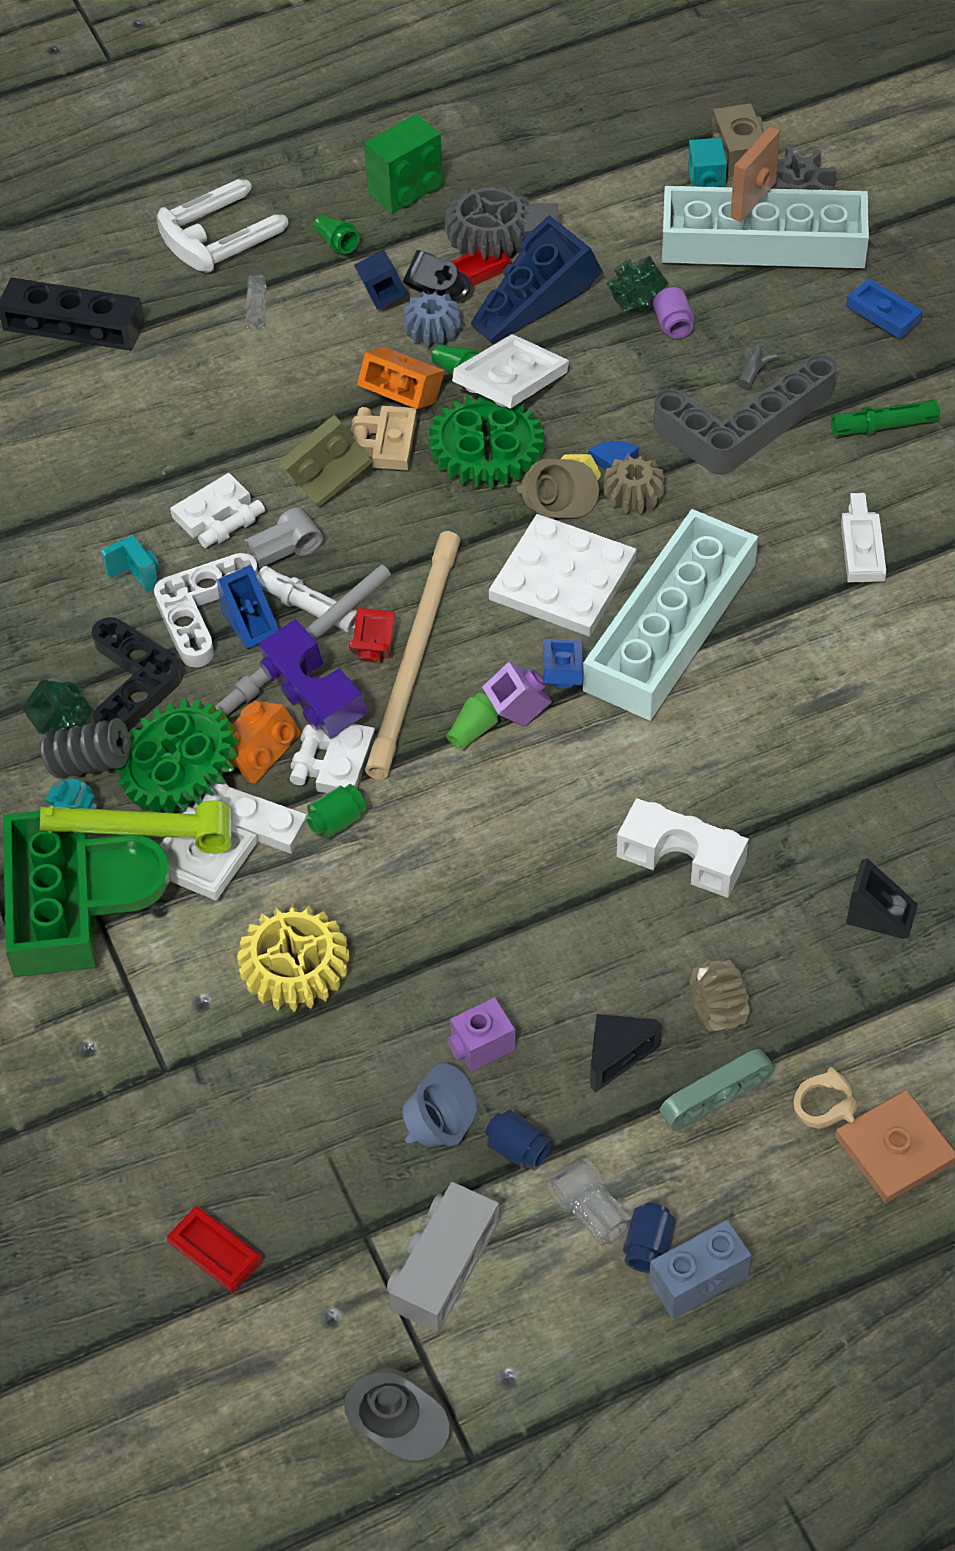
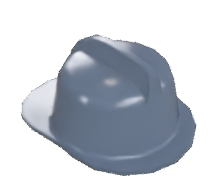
(440, 1108)

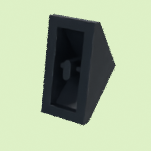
(880, 903)
(620, 1045)

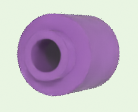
(673, 312)

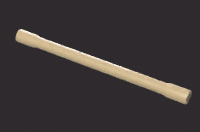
(385, 744)

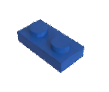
(884, 308)
(562, 662)

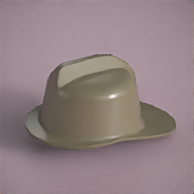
(560, 488)

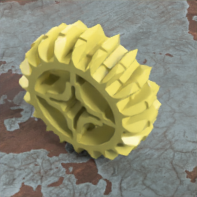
(274, 973)

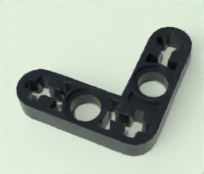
(143, 672)

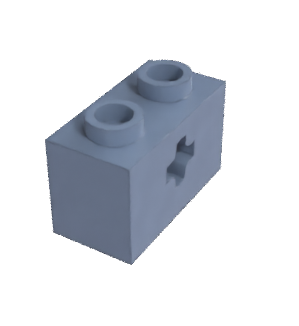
(699, 1269)

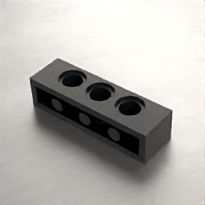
(71, 314)

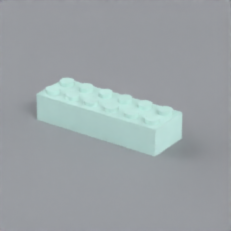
(781, 230)
(670, 614)

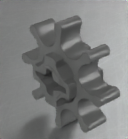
(803, 173)

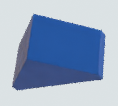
(246, 606)

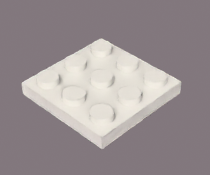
(562, 574)

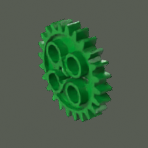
(459, 442)
(178, 756)

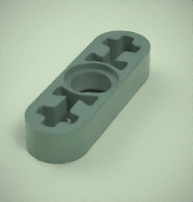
(717, 1089)

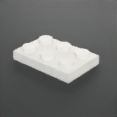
(510, 371)

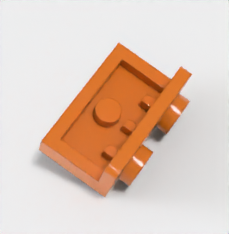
(263, 736)

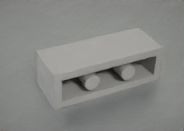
(443, 1256)

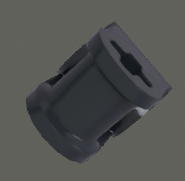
(431, 274)

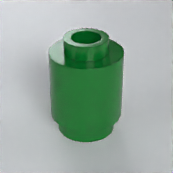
(335, 811)

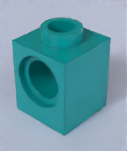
(707, 163)

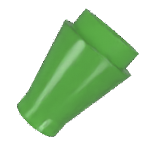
(473, 720)

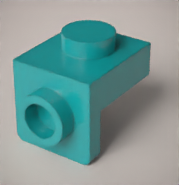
(130, 555)

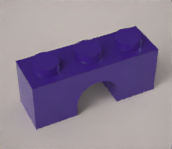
(327, 701)

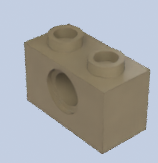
(738, 129)

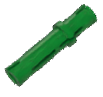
(872, 420)

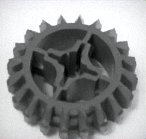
(487, 221)

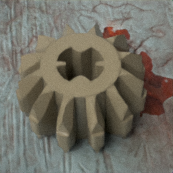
(634, 484)
(719, 995)

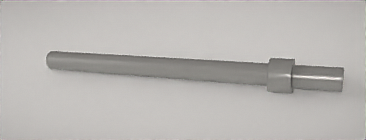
(248, 687)

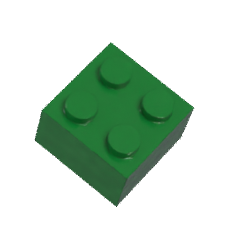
(404, 163)

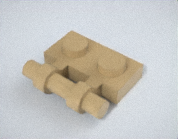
(393, 435)

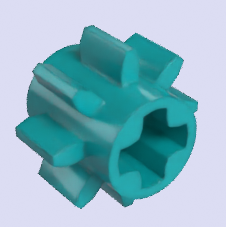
(71, 794)

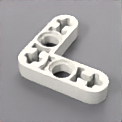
(186, 605)

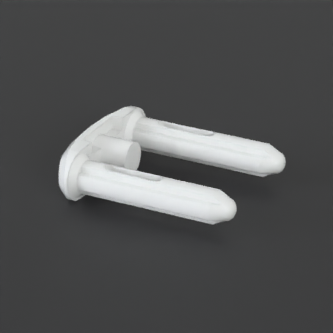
(188, 242)

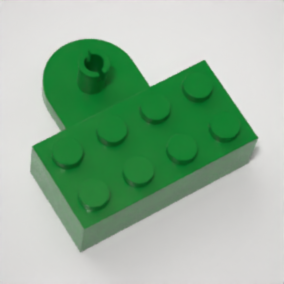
(65, 880)

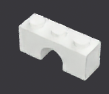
(654, 831)

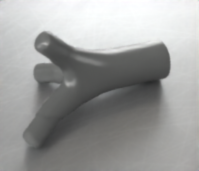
(753, 365)

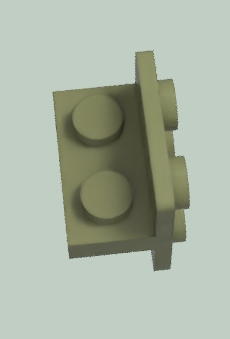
(325, 461)

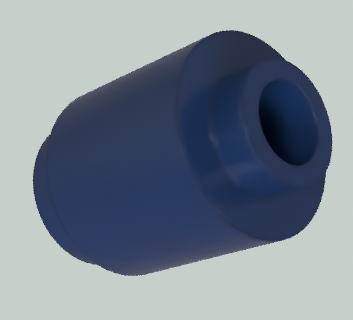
(518, 1140)
(648, 1235)

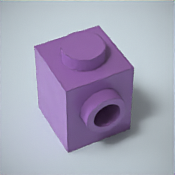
(517, 693)
(481, 1035)

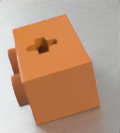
(400, 377)

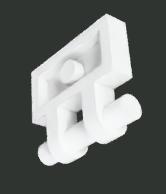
(213, 504)
(343, 761)

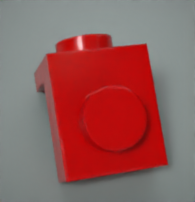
(373, 635)

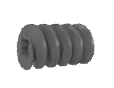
(86, 748)

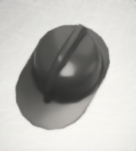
(397, 1414)

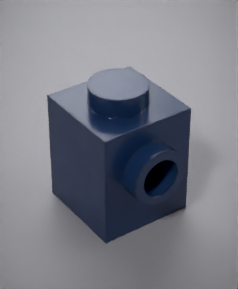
(380, 279)

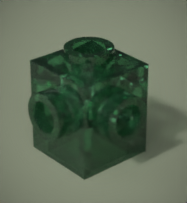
(636, 283)
(57, 706)

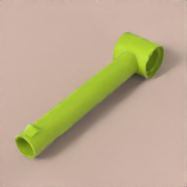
(208, 825)

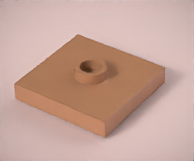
(755, 174)
(896, 1146)

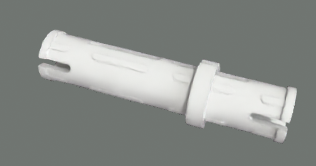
(293, 592)

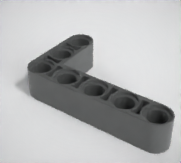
(731, 442)

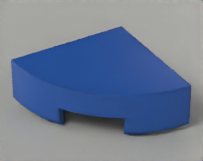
(608, 451)

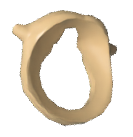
(843, 1110)

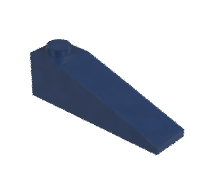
(543, 276)

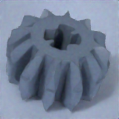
(431, 319)

